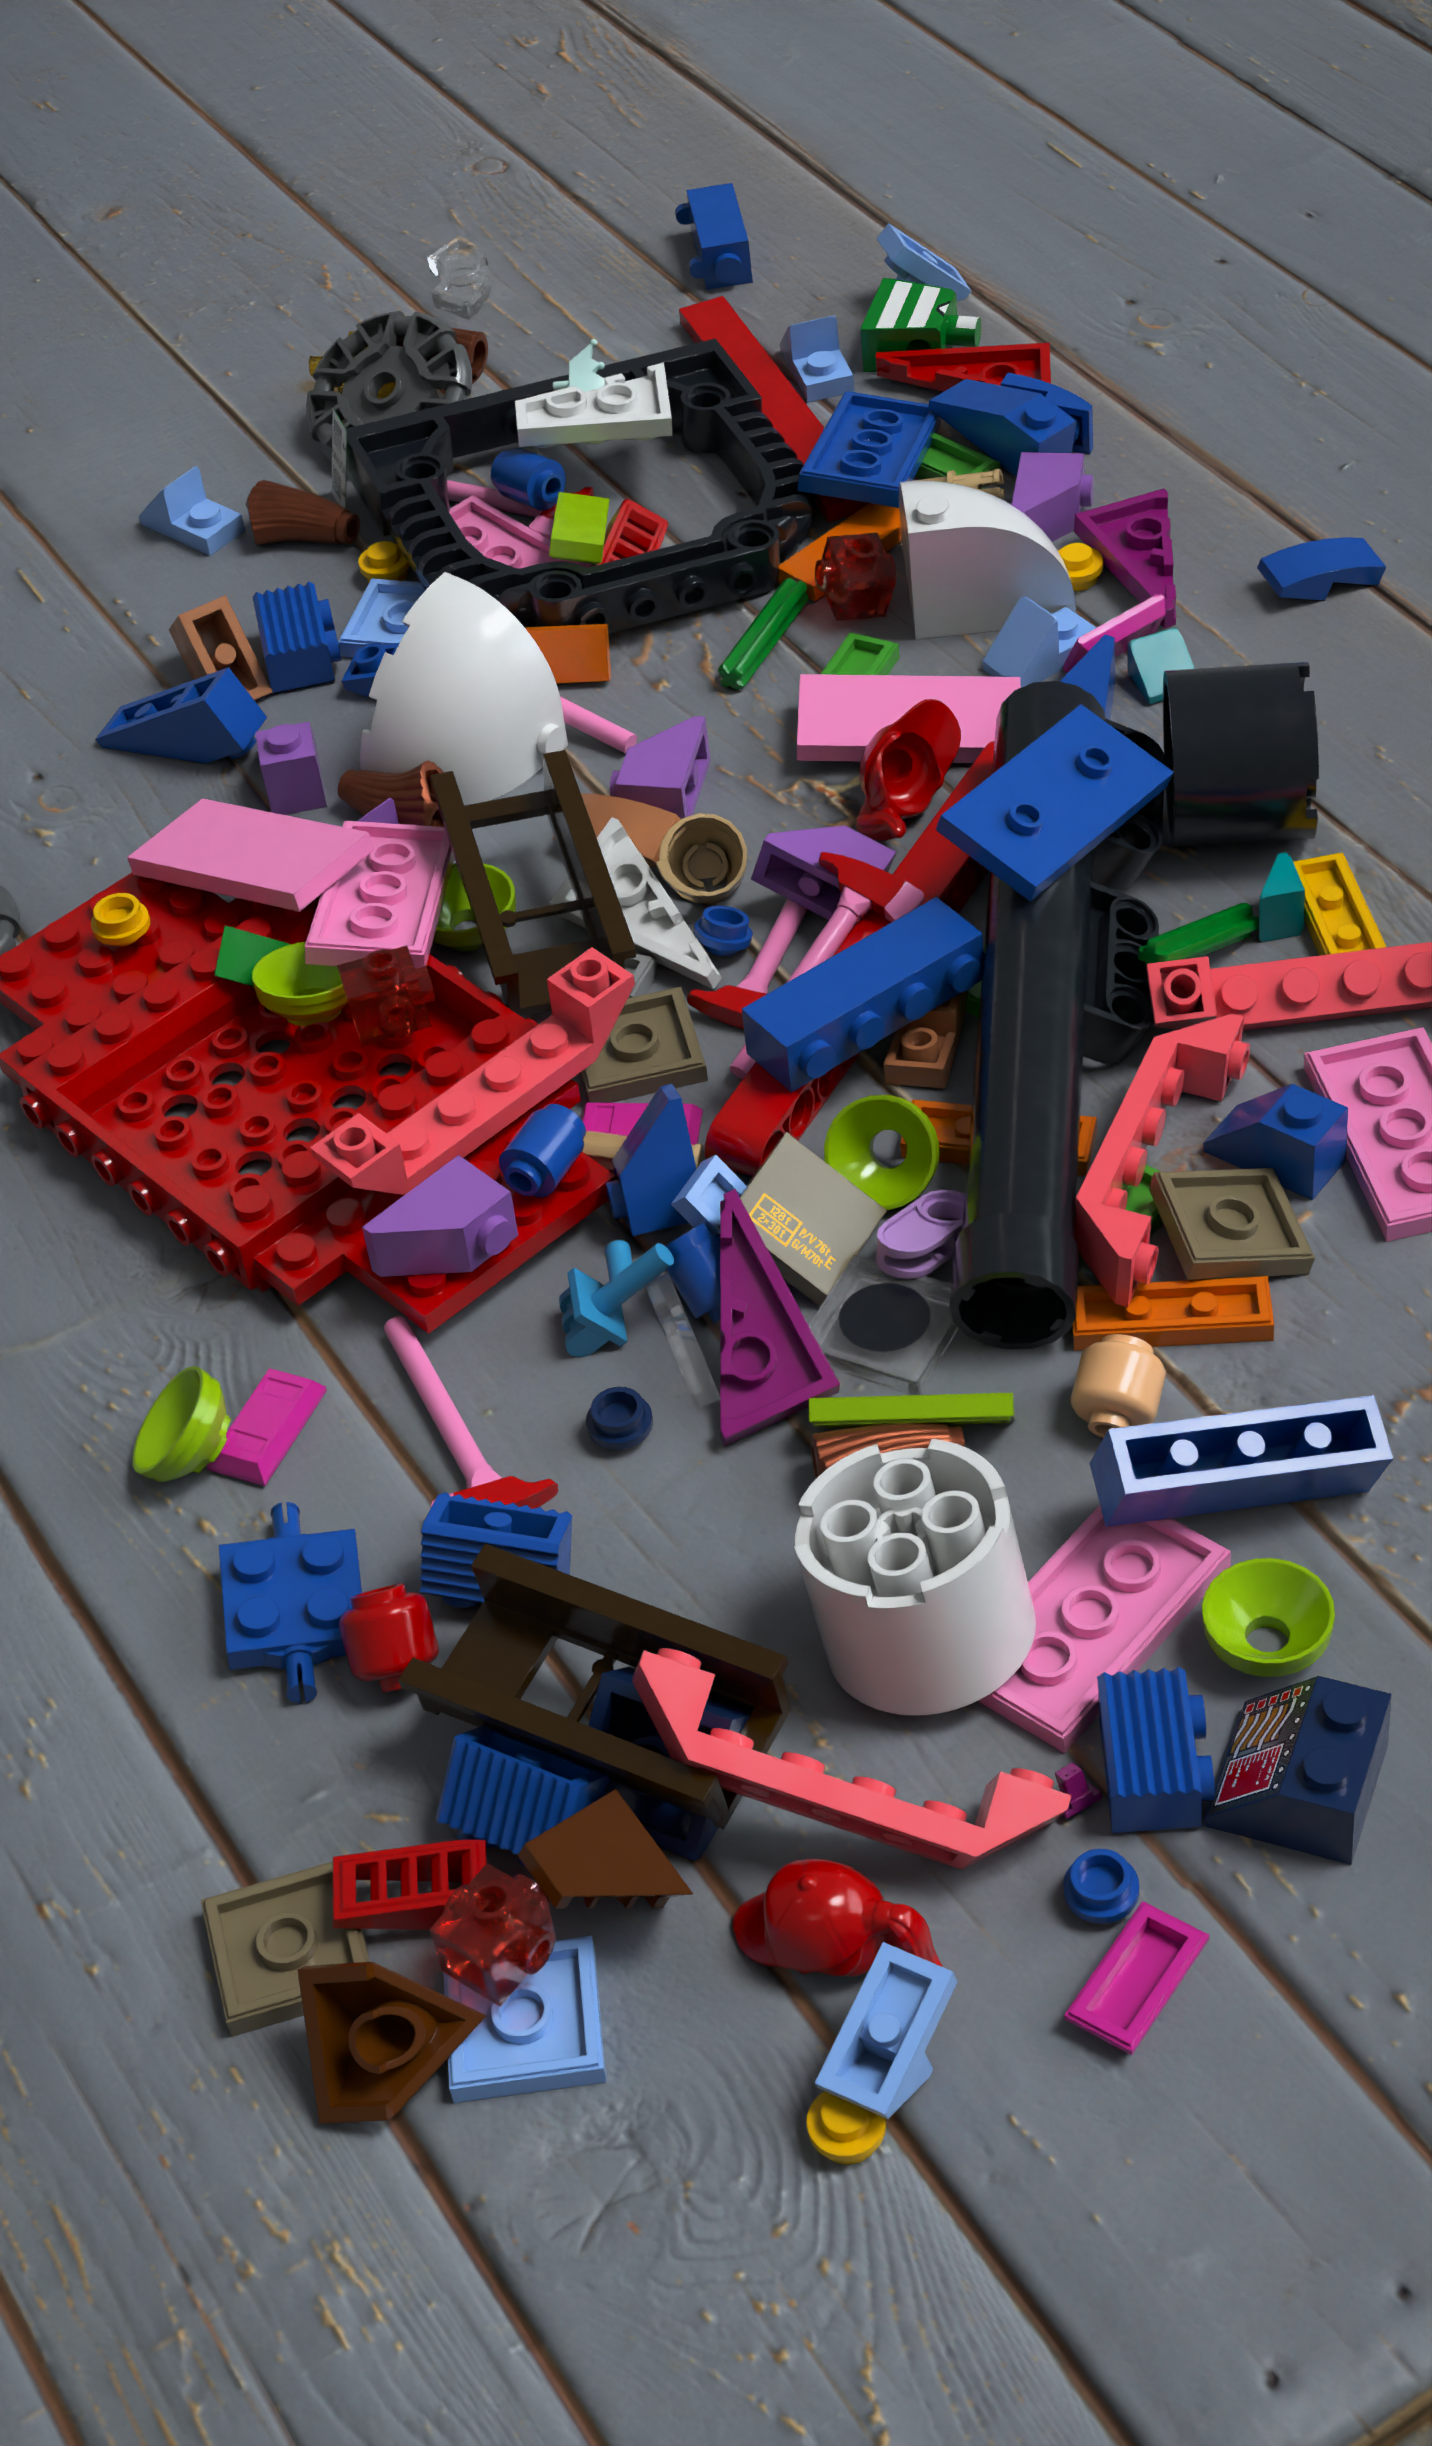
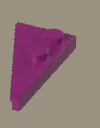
(1135, 545)
(765, 1343)

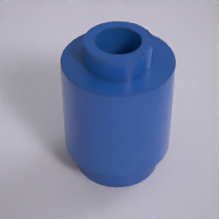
(528, 478)
(543, 1150)
(697, 1270)

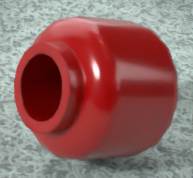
(386, 1632)

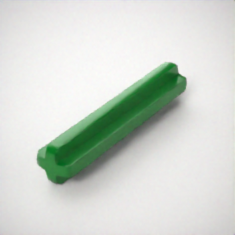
(763, 634)
(1201, 935)

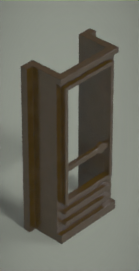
(526, 974)
(515, 1630)

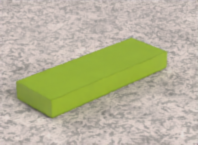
(579, 528)
(936, 1409)

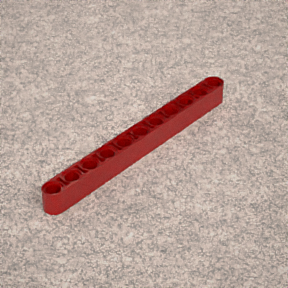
(760, 1105)

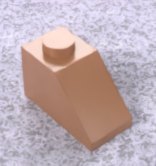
(214, 640)

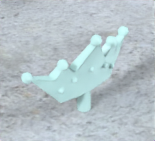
(583, 371)

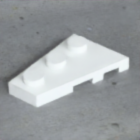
(613, 412)

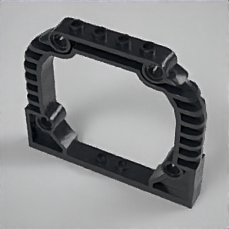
(405, 464)

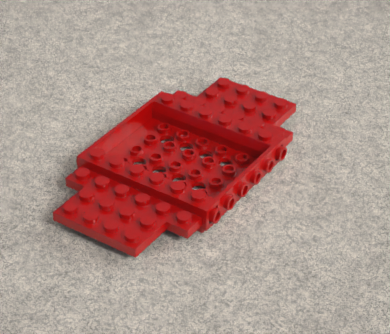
(152, 1029)

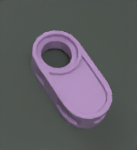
(915, 1238)

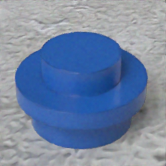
(723, 930)
(1101, 1886)

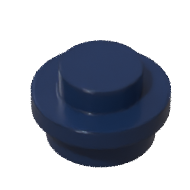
(619, 1418)

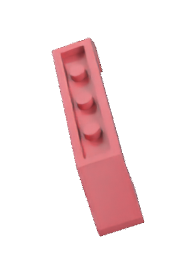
(1292, 989)
(584, 1007)
(1186, 1060)
(1010, 1808)

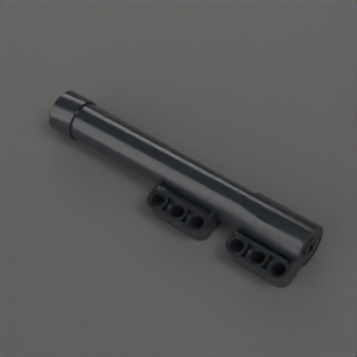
(1053, 990)

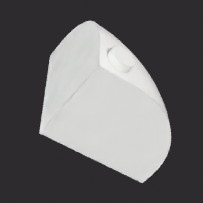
(973, 560)
(464, 695)

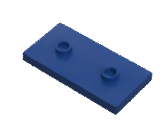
(869, 449)
(1054, 802)

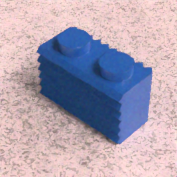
(296, 637)
(461, 1527)
(1151, 1750)
(511, 1789)

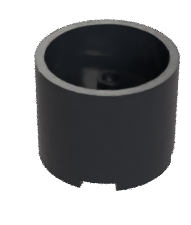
(1240, 754)

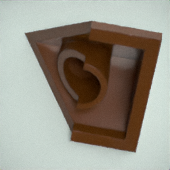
(602, 1855)
(375, 2038)

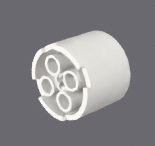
(915, 1577)

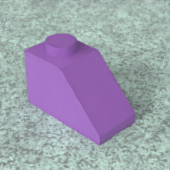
(1052, 490)
(291, 768)
(666, 768)
(792, 867)
(442, 1224)

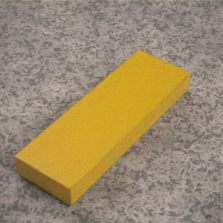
(1335, 907)

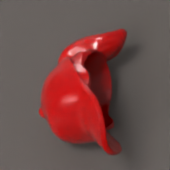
(906, 768)
(826, 1921)

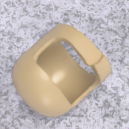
(701, 850)

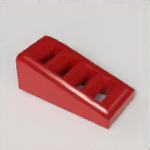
(632, 532)
(412, 1911)

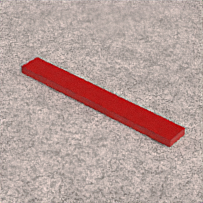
(779, 398)

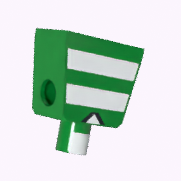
(914, 318)

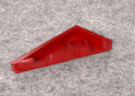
(949, 366)

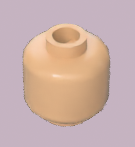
(1117, 1384)

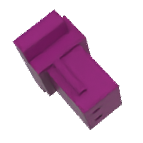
(1073, 1782)

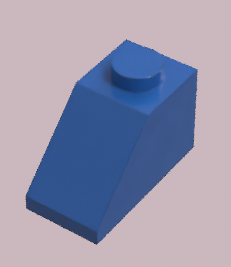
(1285, 1131)
(653, 1166)

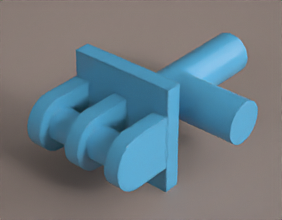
(595, 1310)

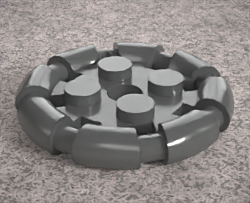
(383, 364)

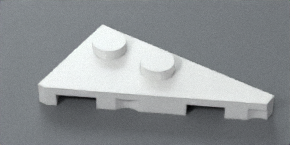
(647, 908)

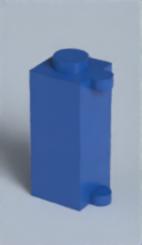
(717, 236)

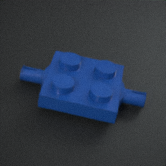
(288, 1598)

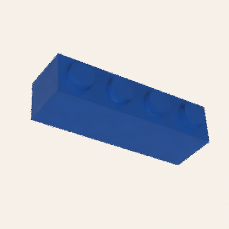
(863, 994)
(1240, 1460)

